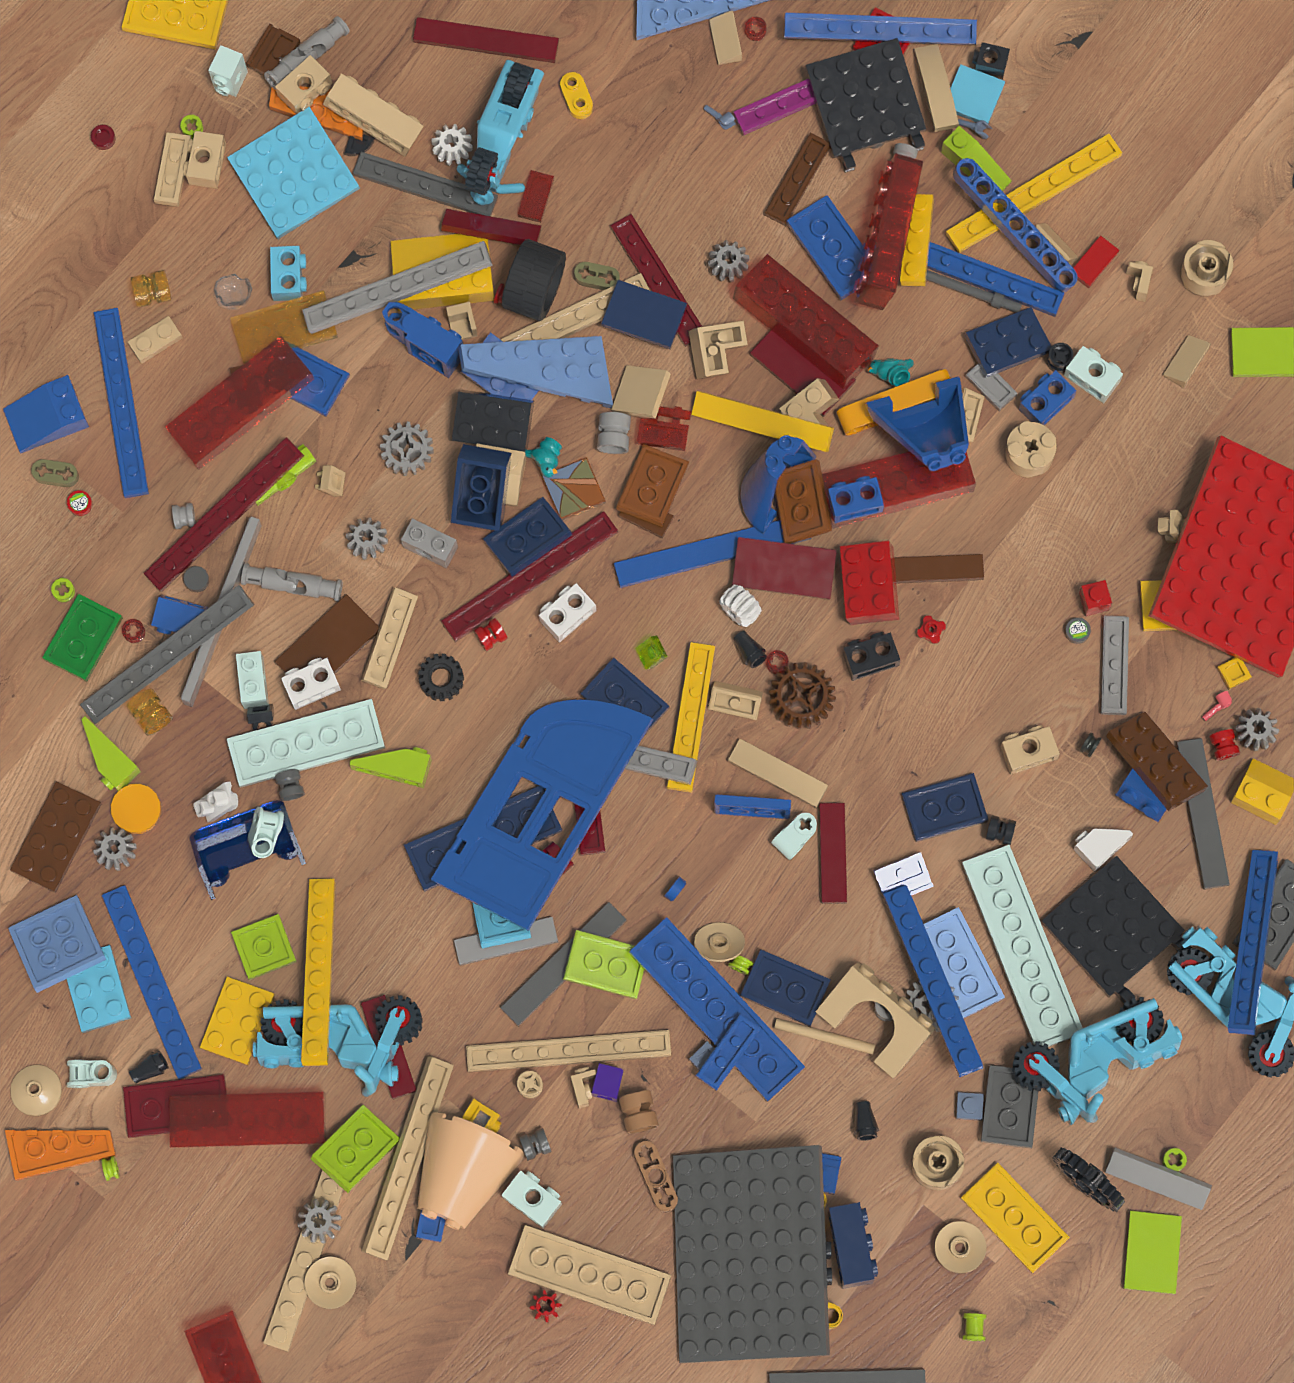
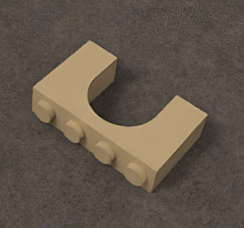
(910, 1026)

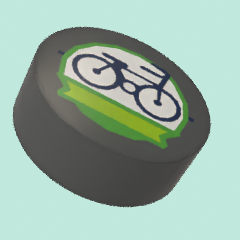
(1077, 630)

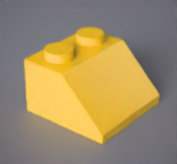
(1264, 792)

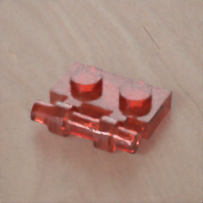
(665, 434)

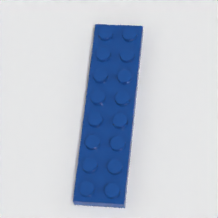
(714, 1006)

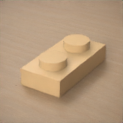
(155, 339)

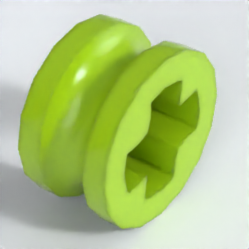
(191, 119)
(58, 584)
(740, 964)
(1174, 1151)
(110, 1168)

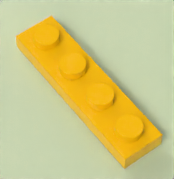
(918, 241)

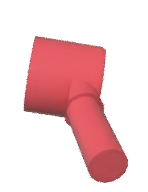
(1224, 701)

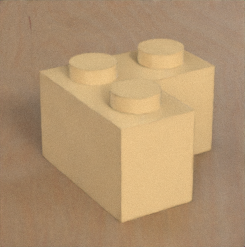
(710, 344)
(811, 402)

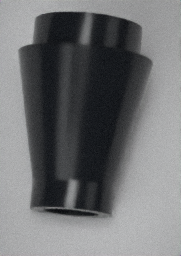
(750, 650)
(151, 1066)
(865, 1122)

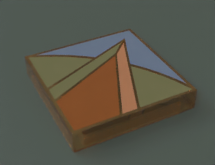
(574, 489)

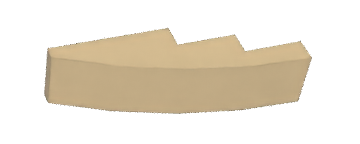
(936, 87)

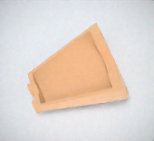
(462, 1169)

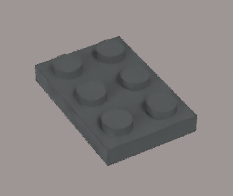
(1008, 1110)

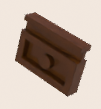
(271, 49)

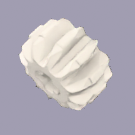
(443, 148)
(740, 605)

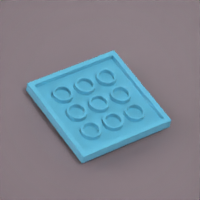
(293, 172)

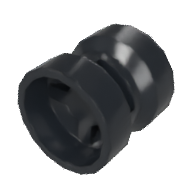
(1063, 354)
(1006, 832)

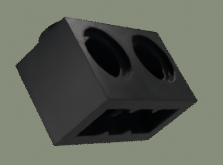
(874, 662)

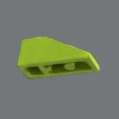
(963, 145)
(110, 760)
(401, 766)

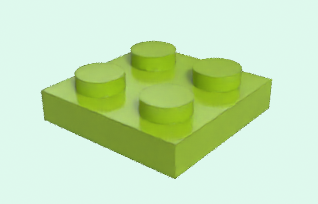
(264, 947)

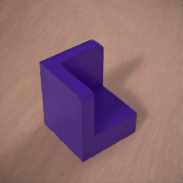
(607, 1082)

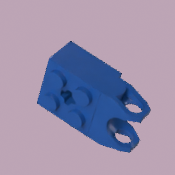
(424, 338)

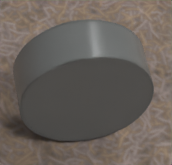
(196, 579)

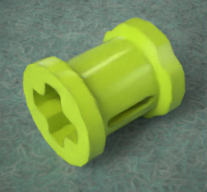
(974, 1327)

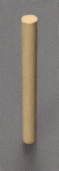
(824, 1036)

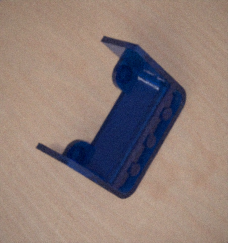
(226, 845)

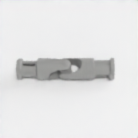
(321, 42)
(281, 580)

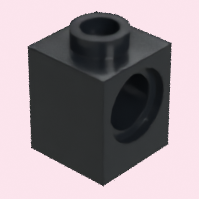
(998, 53)

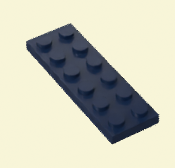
(430, 849)

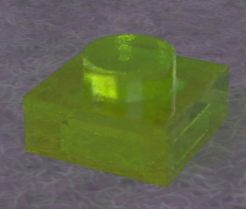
(651, 652)

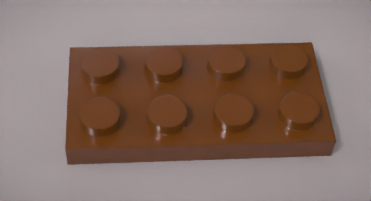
(1156, 761)
(55, 837)

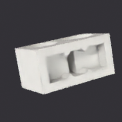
(572, 616)
(313, 689)

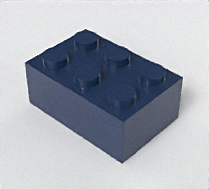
(481, 487)
(852, 1245)

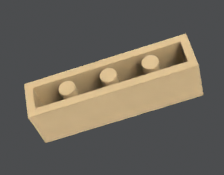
(373, 114)

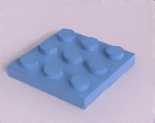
(57, 943)

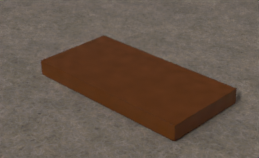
(334, 636)

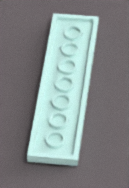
(1022, 946)

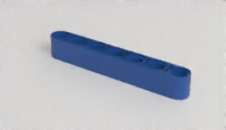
(1010, 213)

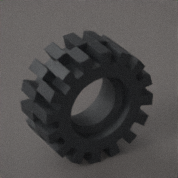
(430, 667)

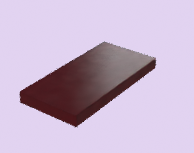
(791, 366)
(784, 568)
(148, 1104)

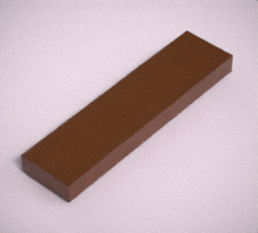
(797, 179)
(939, 568)

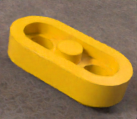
(576, 94)

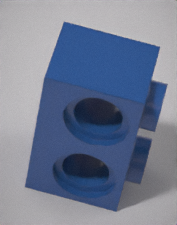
(1051, 403)
(857, 506)

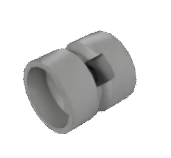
(614, 430)

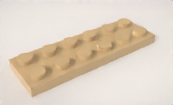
(589, 1275)

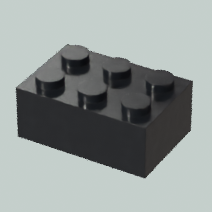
(493, 420)

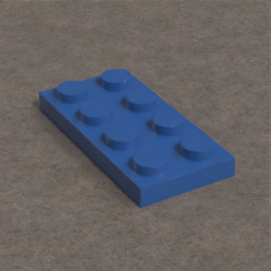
(829, 244)

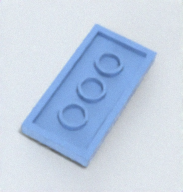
(963, 963)

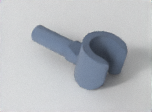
(725, 121)
(978, 127)

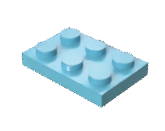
(99, 994)

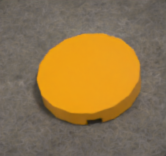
(136, 808)

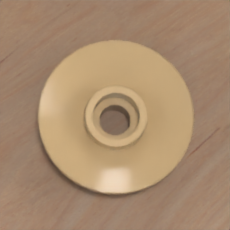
(719, 942)
(47, 1096)
(962, 1233)
(338, 1271)

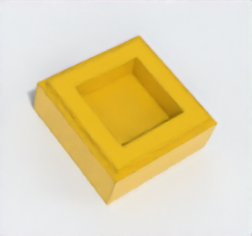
(1234, 673)

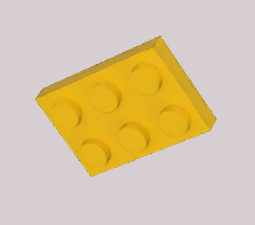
(236, 1021)

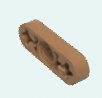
(655, 1156)

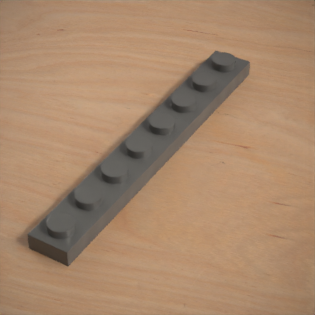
(167, 654)

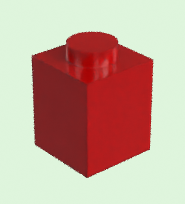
(1095, 598)

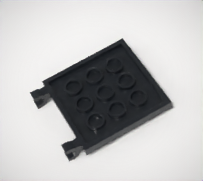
(866, 100)
(1113, 928)

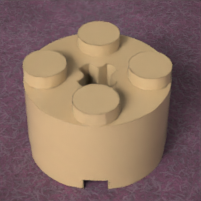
(1219, 264)
(1022, 438)
(939, 1177)

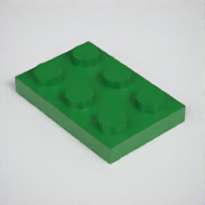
(82, 637)

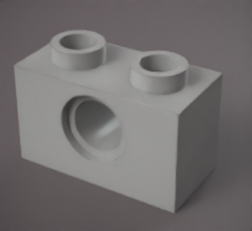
(429, 543)

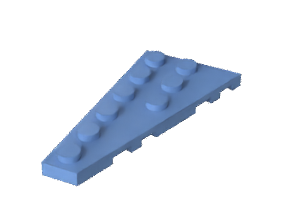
(665, 15)
(549, 365)

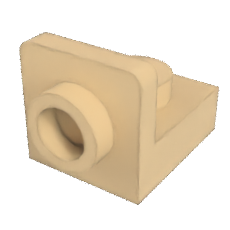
(1143, 274)
(581, 1090)

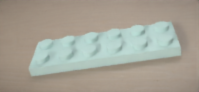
(306, 742)

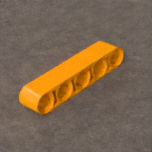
(856, 418)

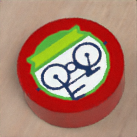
(79, 503)

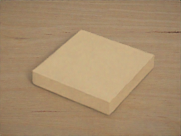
(641, 391)

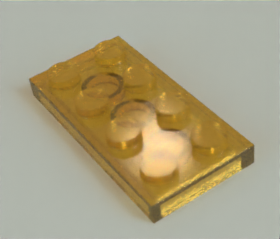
(263, 326)

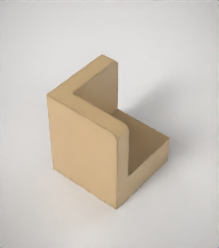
(462, 320)

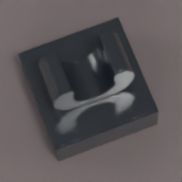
(260, 714)

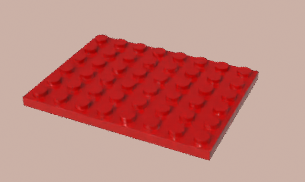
(1236, 560)

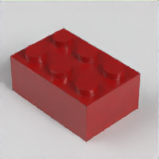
(869, 582)

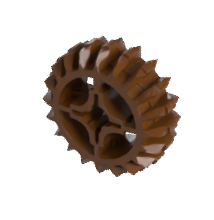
(820, 684)

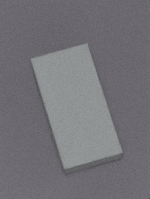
(994, 388)

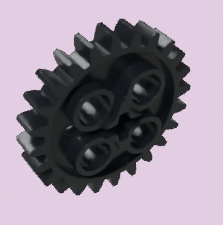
(1088, 1179)

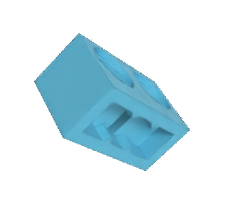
(282, 273)

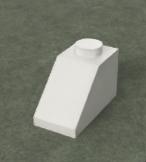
(1100, 845)

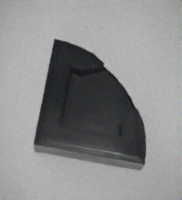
(357, 146)

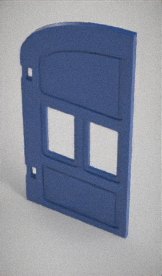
(573, 754)

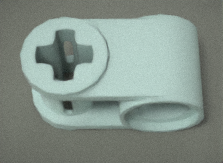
(266, 827)
(792, 838)
(85, 1073)

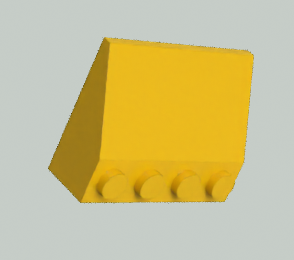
(416, 251)

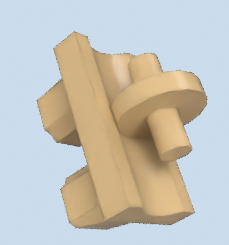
(1171, 526)

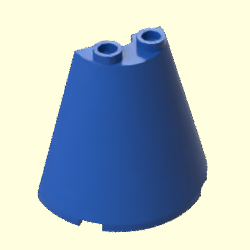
(929, 430)
(762, 477)

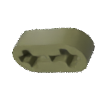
(598, 271)
(55, 467)

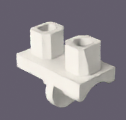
(216, 803)

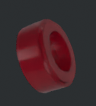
(103, 137)

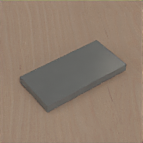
(1282, 917)

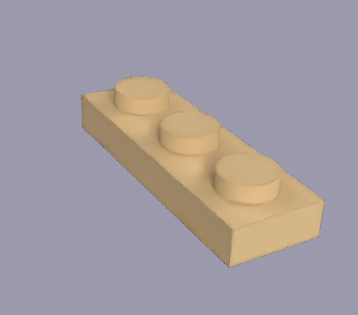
(171, 170)

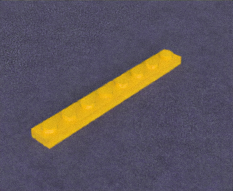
(1038, 190)
(318, 972)

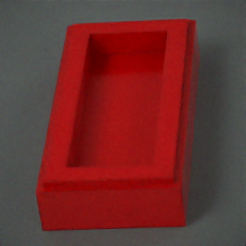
(1095, 261)

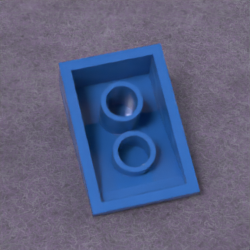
(46, 414)

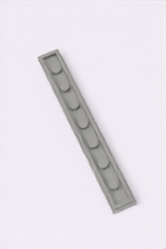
(397, 287)
(232, 581)

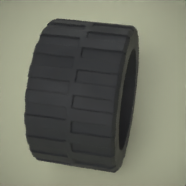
(533, 280)

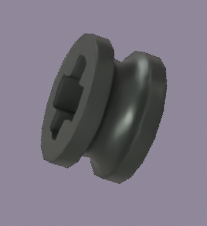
(1090, 744)

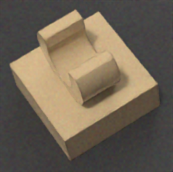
(331, 480)

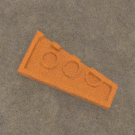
(325, 116)
(49, 1151)

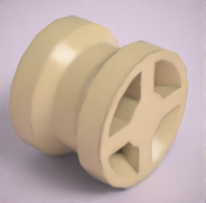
(527, 1081)

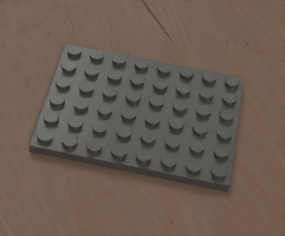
(751, 1255)

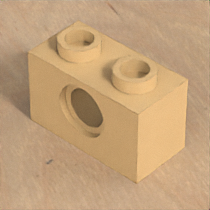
(307, 72)
(206, 173)
(1018, 760)

